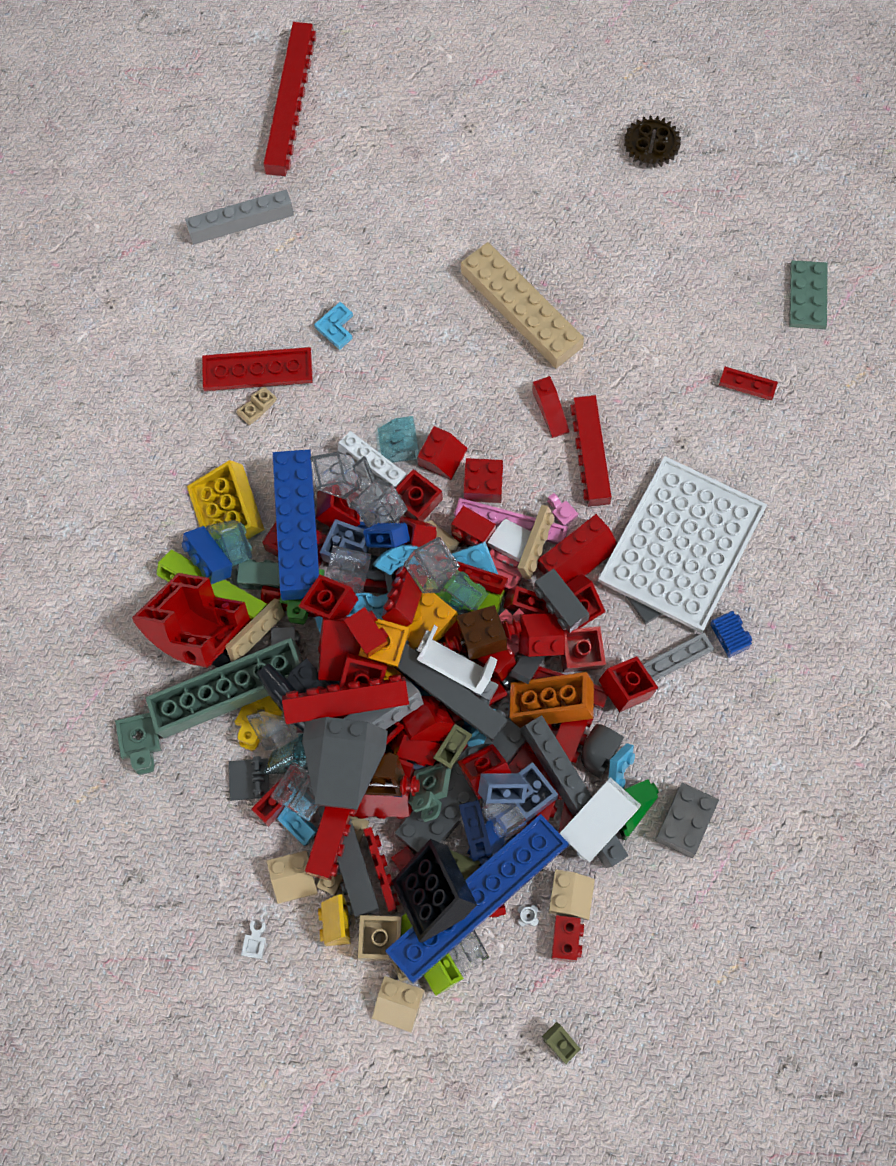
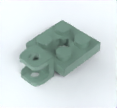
(138, 750)
(433, 786)

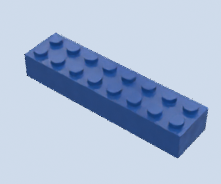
(295, 523)

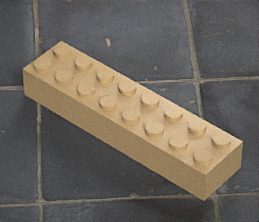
(522, 305)

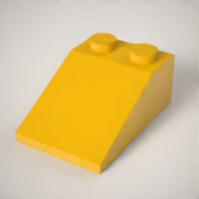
(335, 921)

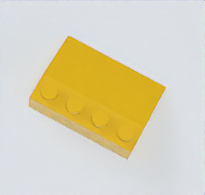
(225, 497)

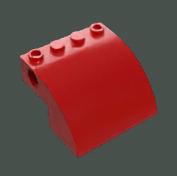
(190, 620)

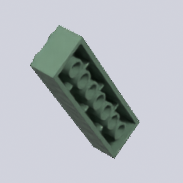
(218, 689)

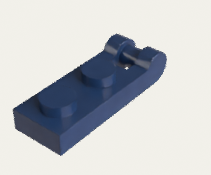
(475, 829)

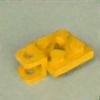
(246, 735)

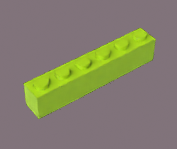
(176, 563)

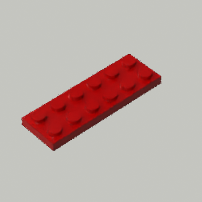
(257, 369)

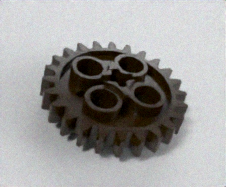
(640, 136)

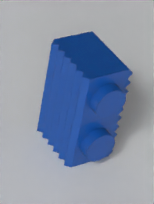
(386, 535)
(731, 633)

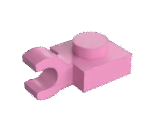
(563, 512)

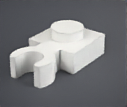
(254, 943)

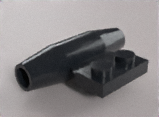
(300, 679)

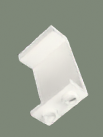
(453, 664)
(600, 820)

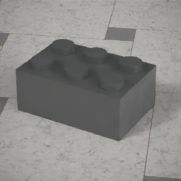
(687, 820)

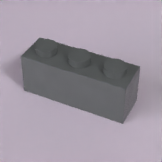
(561, 601)

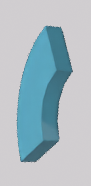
(394, 558)
(370, 602)

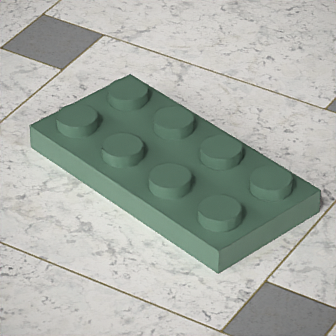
(808, 294)

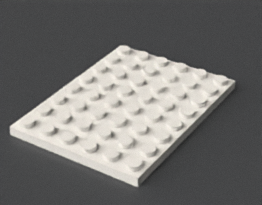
(682, 544)

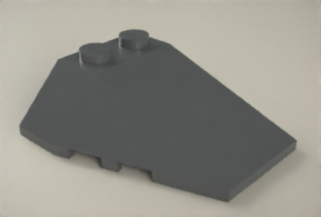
(342, 759)

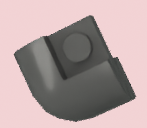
(599, 749)

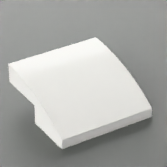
(509, 539)

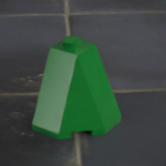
(646, 795)

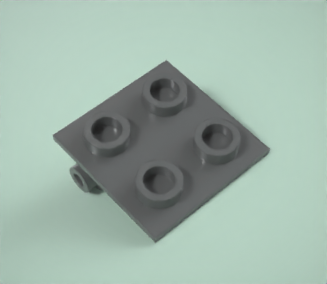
(248, 779)

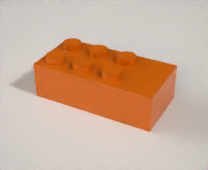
(555, 698)

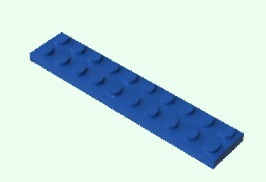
(491, 888)

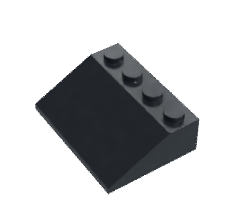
(433, 891)

